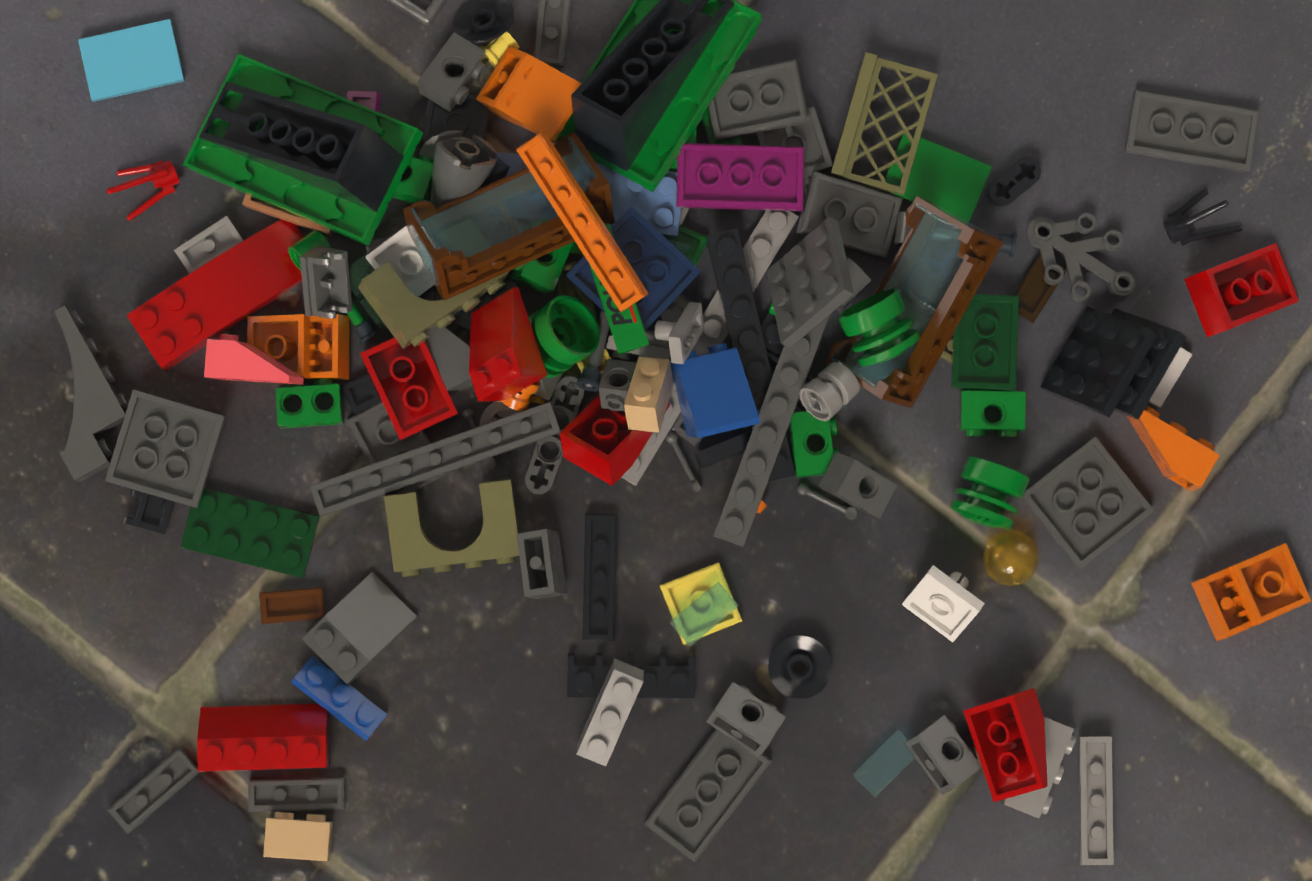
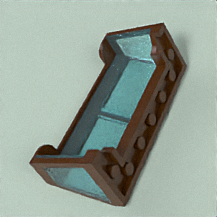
(501, 223)
(937, 279)

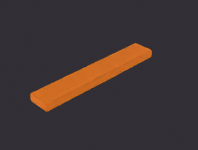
(582, 221)

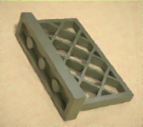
(861, 109)

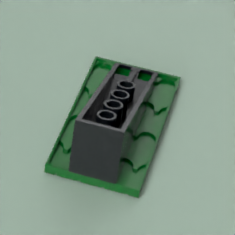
(657, 82)
(303, 149)

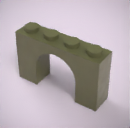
(413, 317)
(414, 550)

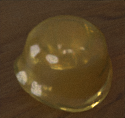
(1010, 558)

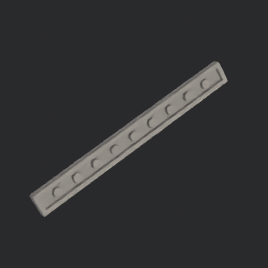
(758, 255)

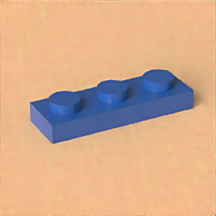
(339, 698)

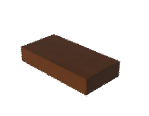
(292, 605)

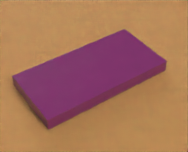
(740, 177)

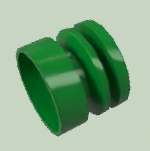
(880, 330)
(564, 333)
(989, 493)

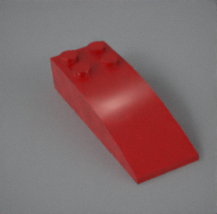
(218, 295)

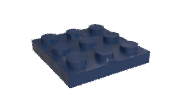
(653, 258)

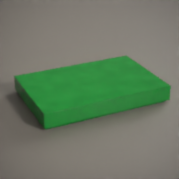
(940, 177)

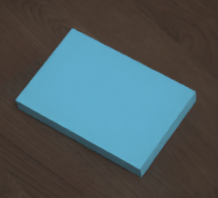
(131, 60)

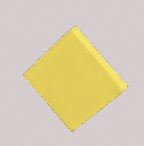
(687, 589)

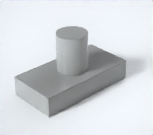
(683, 333)

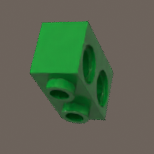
(309, 413)

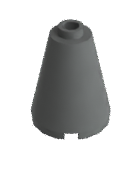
(459, 166)

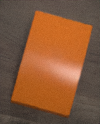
(304, 344)
(1251, 592)

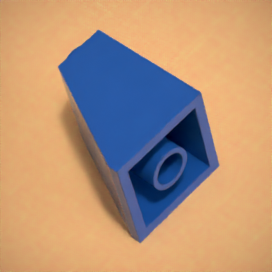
(714, 392)

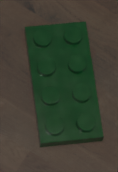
(251, 533)

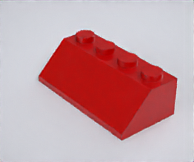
(263, 737)

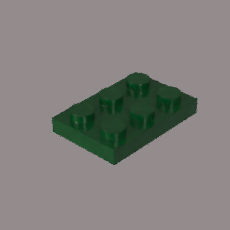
(986, 345)

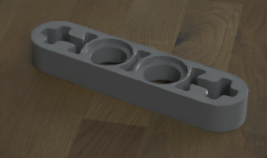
(534, 470)

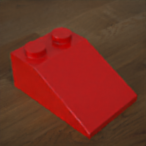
(1241, 290)
(503, 349)
(408, 386)
(602, 442)
(1010, 743)

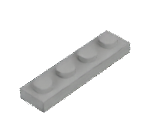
(1096, 800)

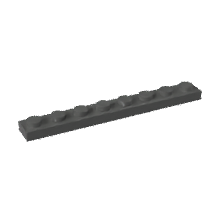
(767, 437)
(435, 459)

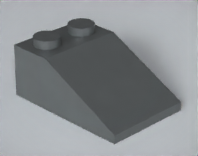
(359, 628)

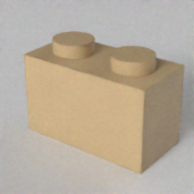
(648, 394)
(297, 837)

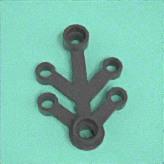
(1076, 255)

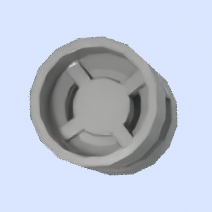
(829, 391)

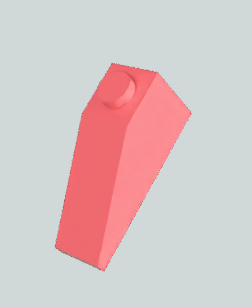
(244, 362)

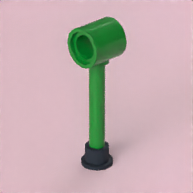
(364, 328)

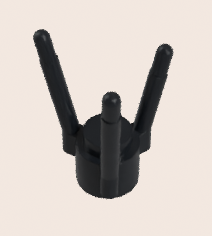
(1179, 227)

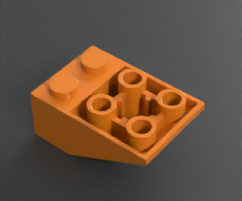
(529, 93)
(1173, 451)

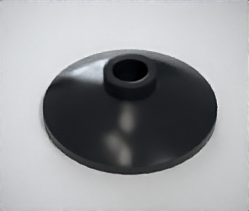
(483, 20)
(816, 661)

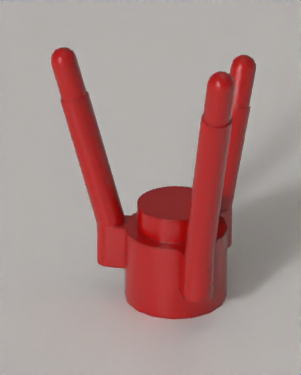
(160, 173)

